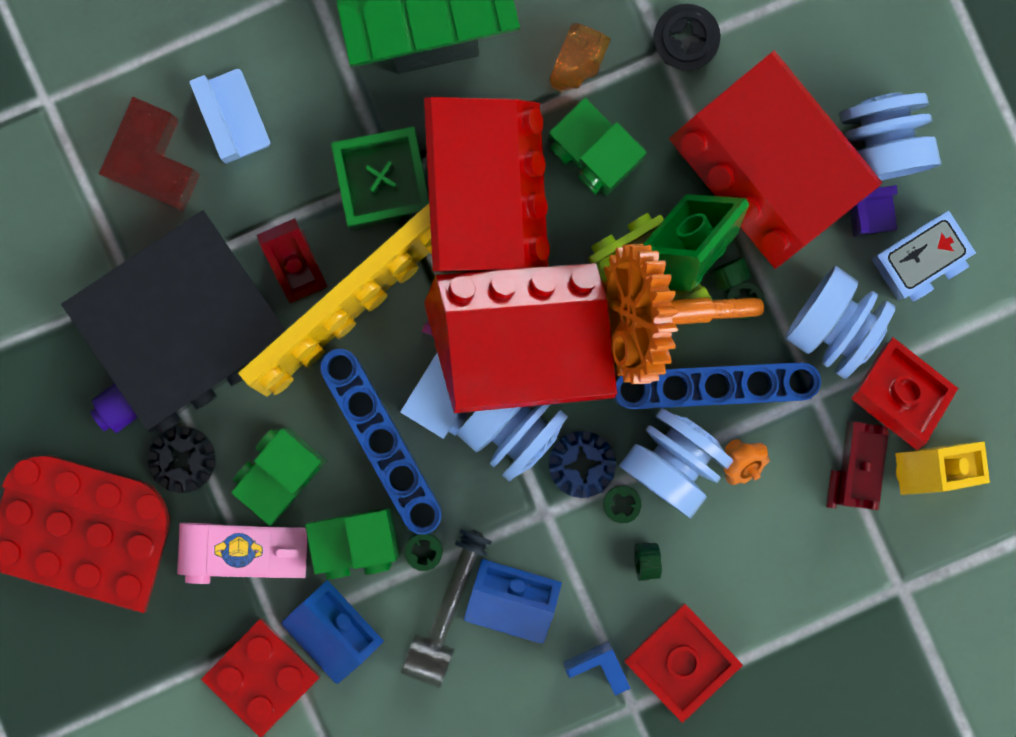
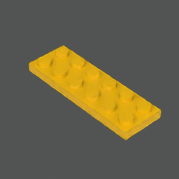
(336, 311)

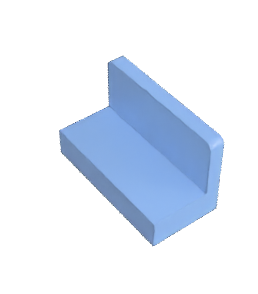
(230, 115)

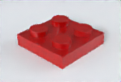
(904, 393)
(683, 662)
(260, 677)

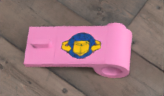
(240, 551)

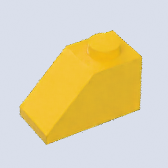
(942, 468)

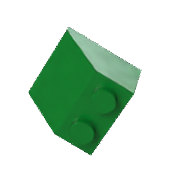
(696, 236)

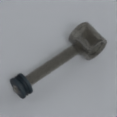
(428, 655)

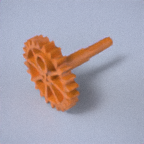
(646, 314)

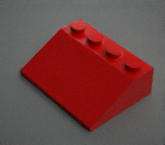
(781, 154)
(486, 184)
(522, 337)

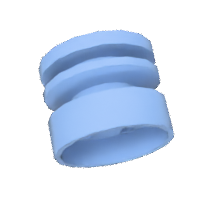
(890, 134)
(840, 323)
(516, 432)
(677, 462)

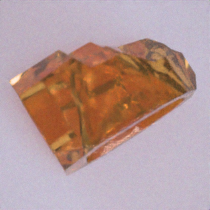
(579, 57)

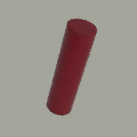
(833, 489)

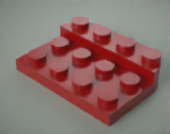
(82, 530)

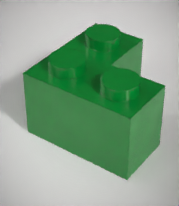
(596, 148)
(279, 474)
(353, 541)

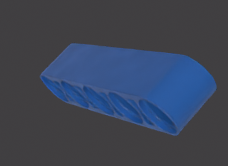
(736, 390)
(363, 429)

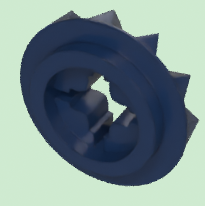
(566, 452)

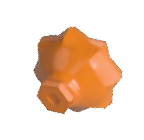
(747, 461)

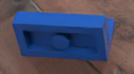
(512, 601)
(332, 632)
(603, 655)

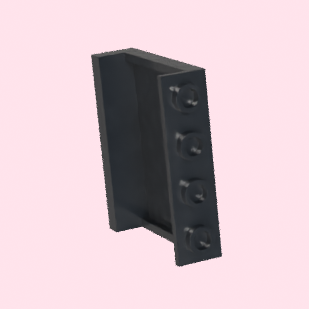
(175, 322)

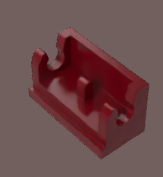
(863, 465)

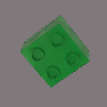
(380, 177)

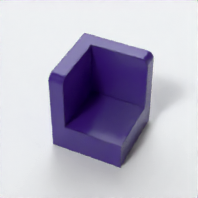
(875, 213)

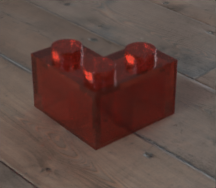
(138, 158)

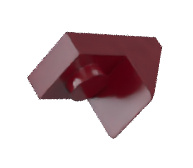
(292, 260)

